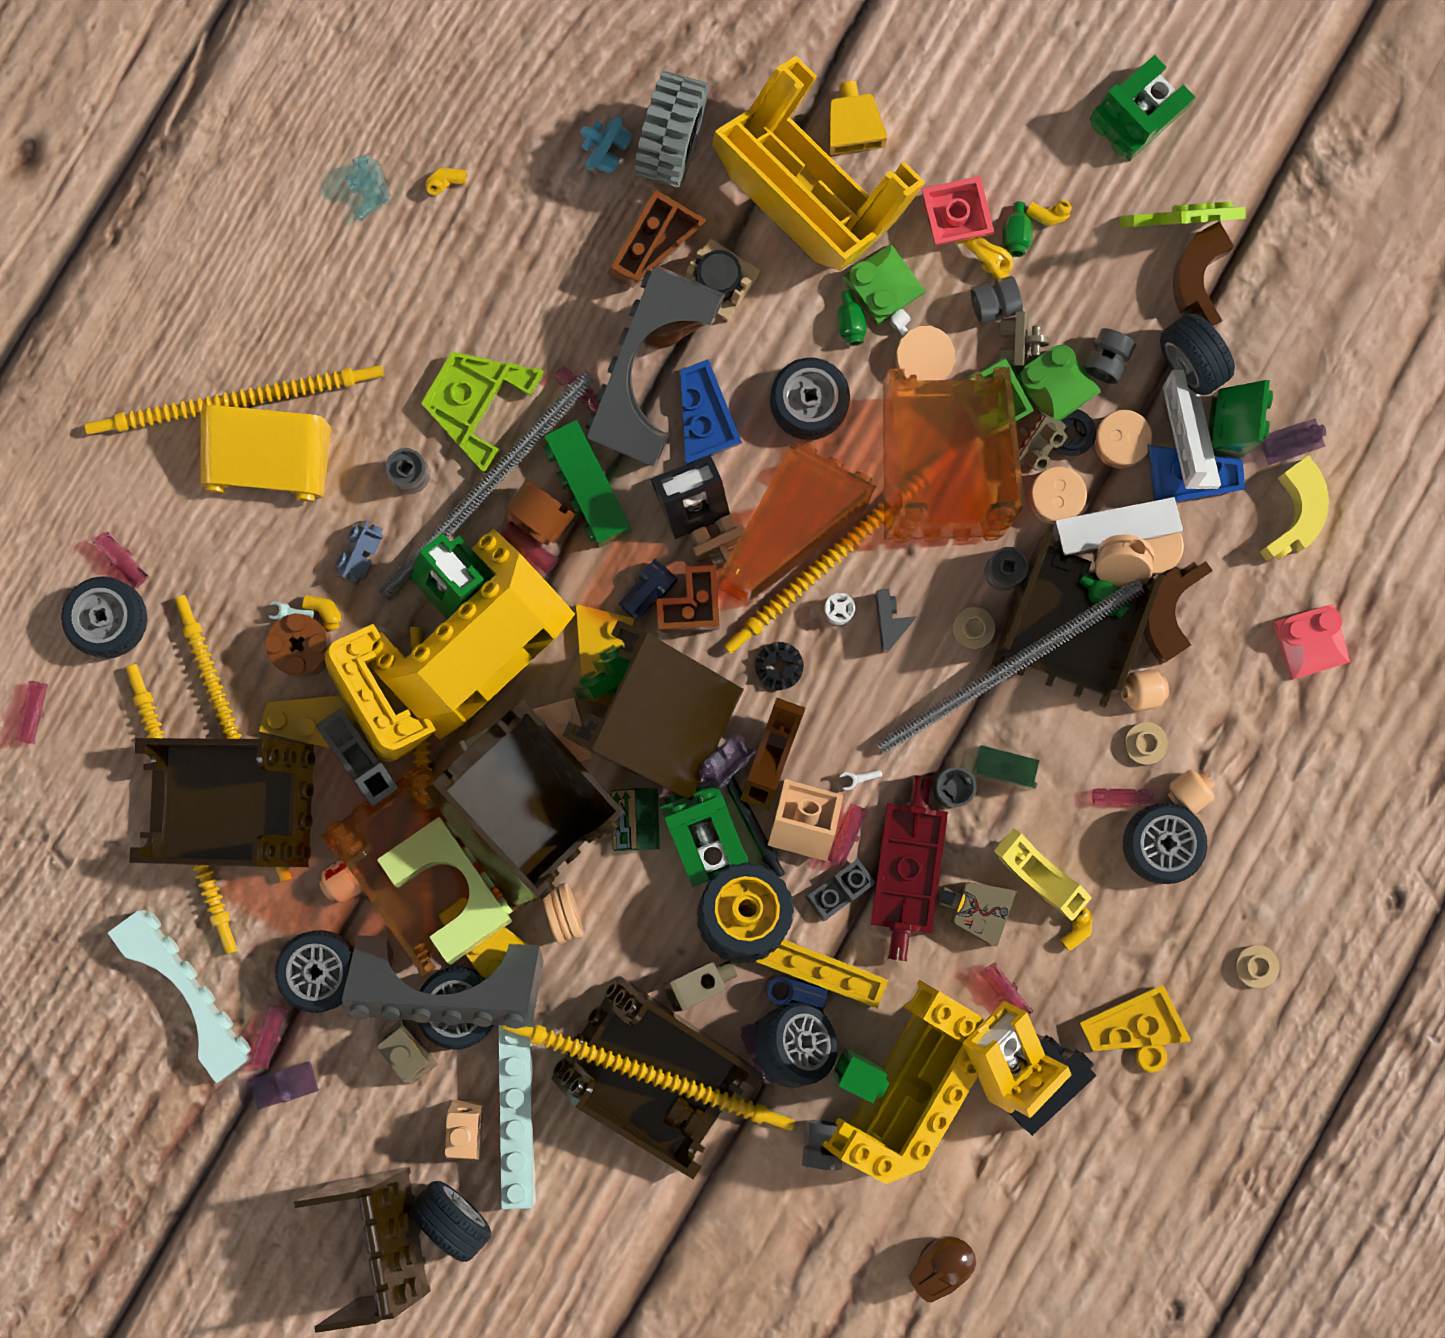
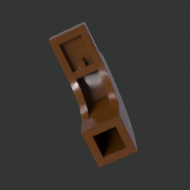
(1190, 269)
(1162, 629)
(772, 753)

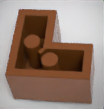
(696, 611)

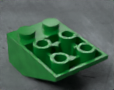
(1239, 418)

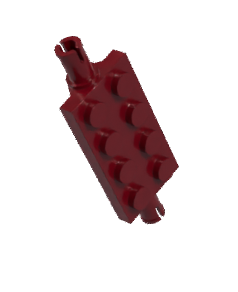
(909, 868)

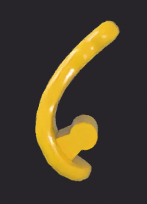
(995, 258)

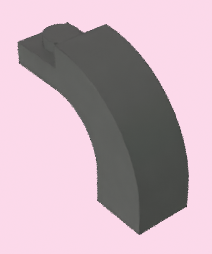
(356, 757)

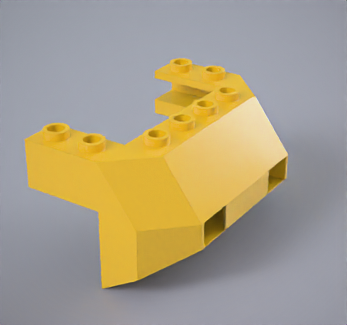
(802, 183)
(479, 644)
(925, 1089)

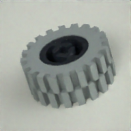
(671, 129)

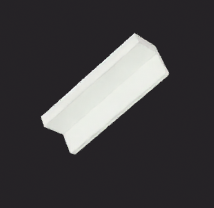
(1190, 434)
(1140, 520)

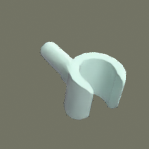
(286, 610)

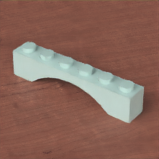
(219, 1046)
(516, 1121)

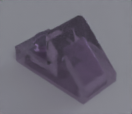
(284, 1085)

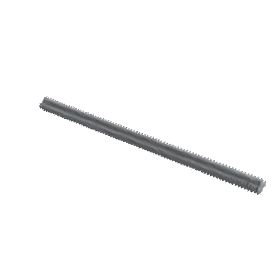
(493, 478)
(1001, 672)

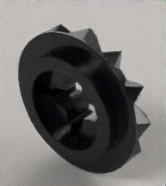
(1085, 427)
(771, 677)

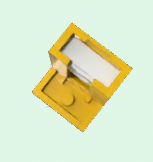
(1013, 1062)

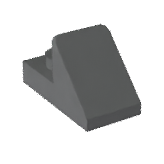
(889, 628)

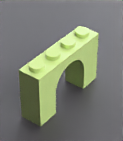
(483, 913)

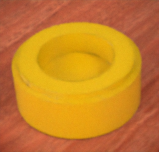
(1151, 1058)

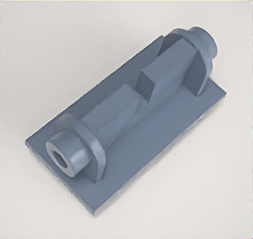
(361, 540)

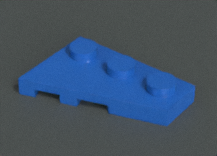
(705, 414)
(1168, 478)

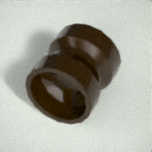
(684, 1117)

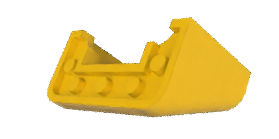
(263, 450)
(387, 733)

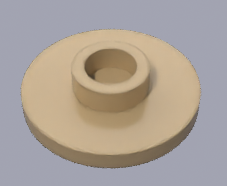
(973, 628)
(1146, 743)
(1257, 966)

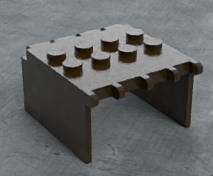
(1051, 597)
(391, 1241)

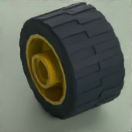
(749, 889)

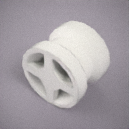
(842, 605)

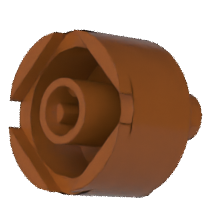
(539, 511)
(282, 648)

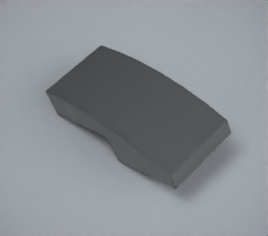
(840, 890)

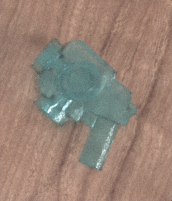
(369, 179)

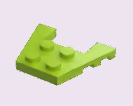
(1186, 214)
(464, 395)

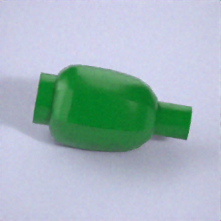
(1017, 231)
(851, 320)
(1100, 589)

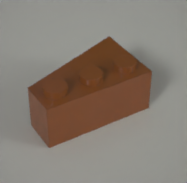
(655, 237)

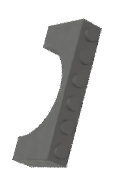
(619, 418)
(502, 999)

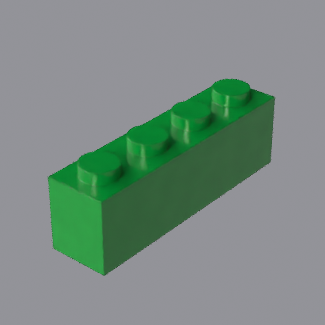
(588, 484)
(860, 1076)

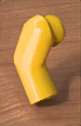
(443, 178)
(1050, 216)
(326, 609)
(1080, 930)

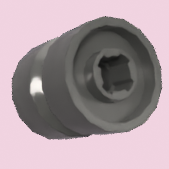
(994, 300)
(1111, 351)
(407, 470)
(1006, 568)
(954, 787)
(816, 1133)

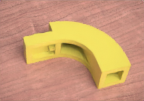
(1311, 505)
(1041, 875)

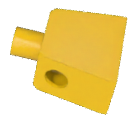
(854, 122)

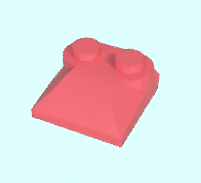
(957, 210)
(1312, 641)

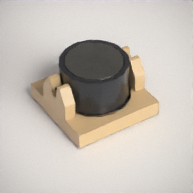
(723, 272)

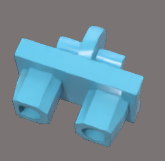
(612, 133)

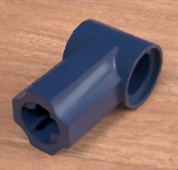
(652, 584)
(797, 992)

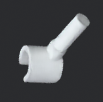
(899, 321)
(860, 778)

